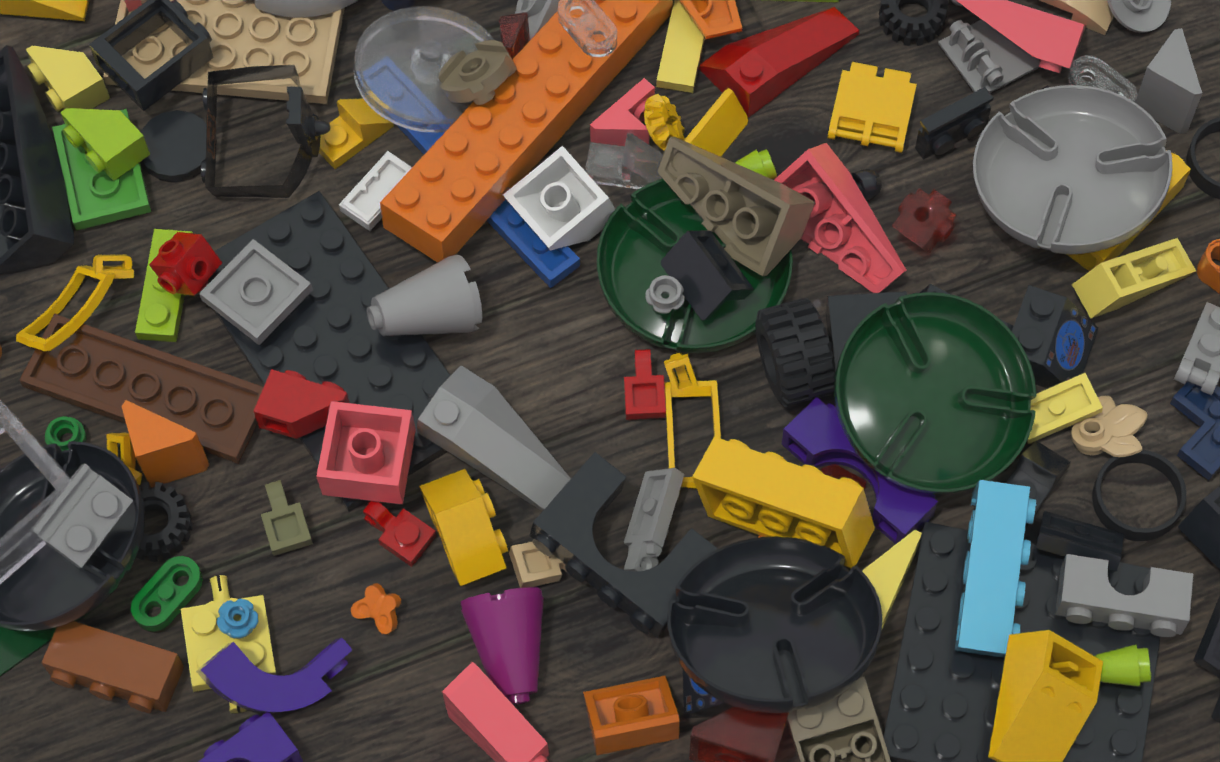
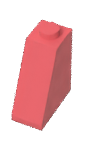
(492, 719)

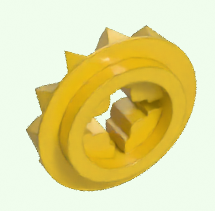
(662, 120)

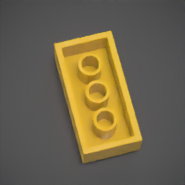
(783, 498)

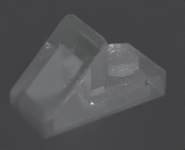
(625, 165)

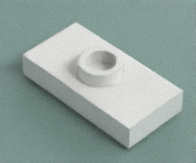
(364, 200)

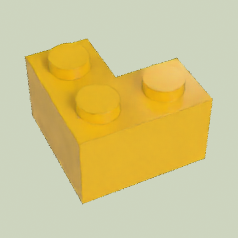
(462, 520)

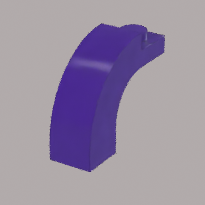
(248, 687)

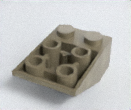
(839, 729)

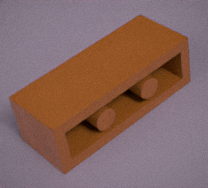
(113, 666)

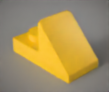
(351, 131)

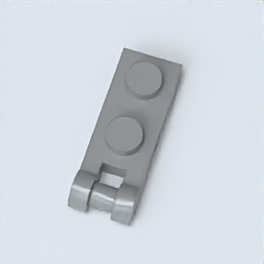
(1202, 357)

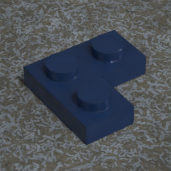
(1203, 448)

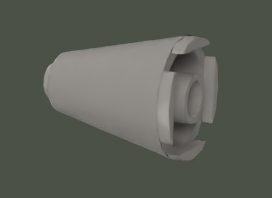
(429, 302)

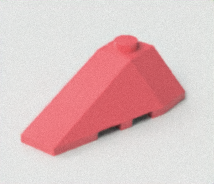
(1034, 31)
(842, 220)

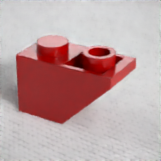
(294, 404)

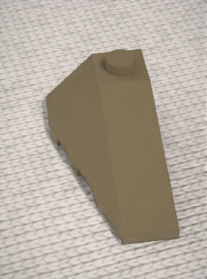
(746, 210)

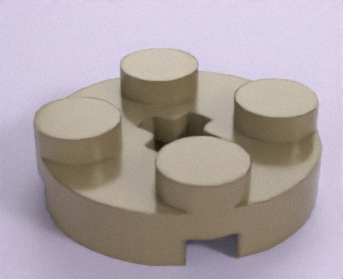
(476, 74)

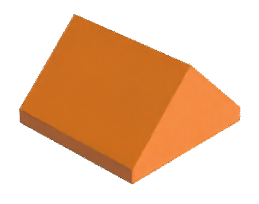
(162, 446)
(632, 715)

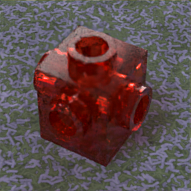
(935, 228)

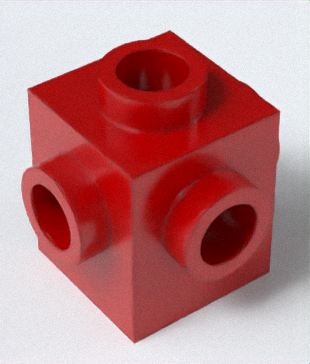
(185, 264)

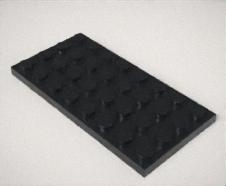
(330, 328)

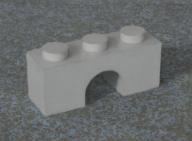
(1088, 596)

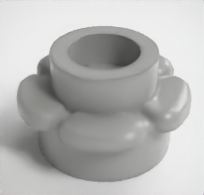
(663, 285)

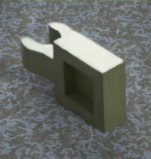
(285, 523)

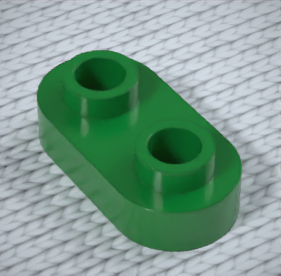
(163, 593)

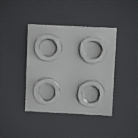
(986, 56)

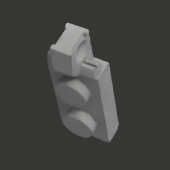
(652, 518)

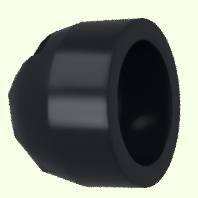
(867, 183)

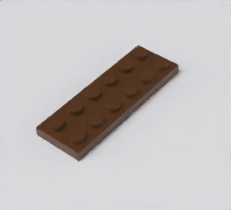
(104, 370)

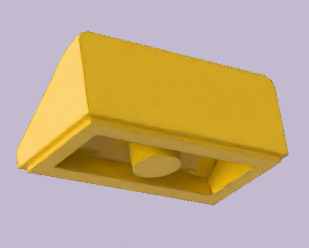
(719, 125)

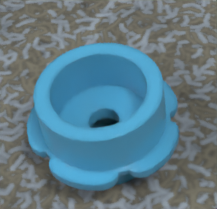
(240, 628)

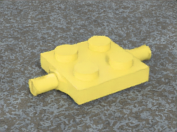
(205, 639)

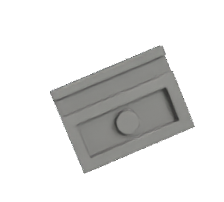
(81, 515)

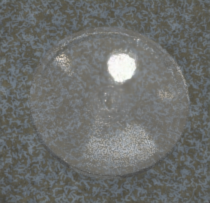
(401, 64)

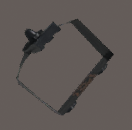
(301, 122)

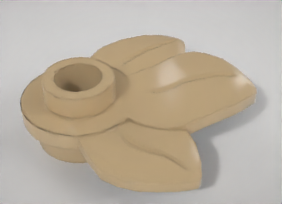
(1110, 430)

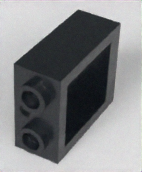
(136, 27)

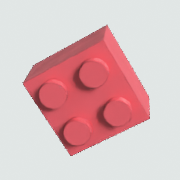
(366, 452)

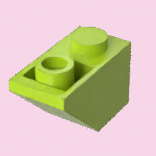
(107, 138)

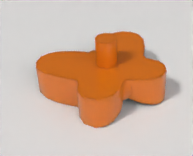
(379, 607)

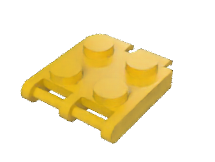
(873, 106)

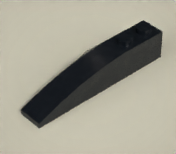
(32, 185)

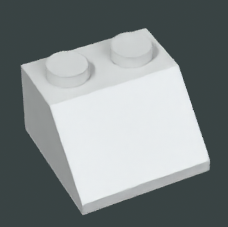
(561, 202)

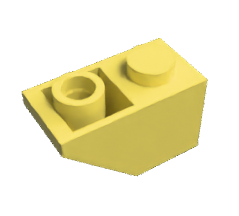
(68, 76)

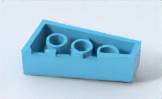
(994, 567)

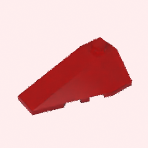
(777, 58)

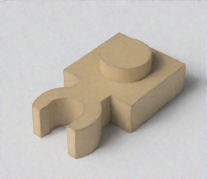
(533, 566)

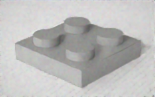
(256, 291)

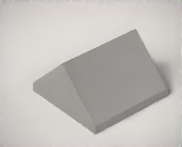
(1171, 85)

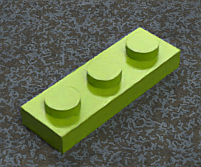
(159, 309)

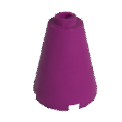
(508, 638)

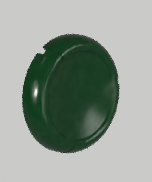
(631, 259)
(935, 393)

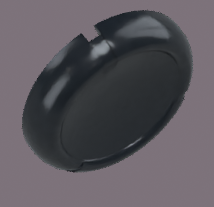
(47, 586)
(774, 624)

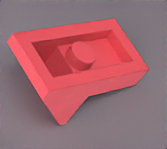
(624, 117)

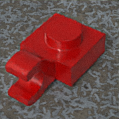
(644, 391)
(402, 535)

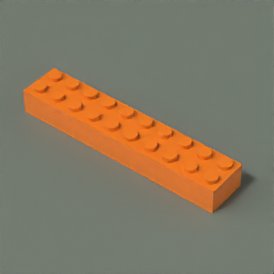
(502, 140)

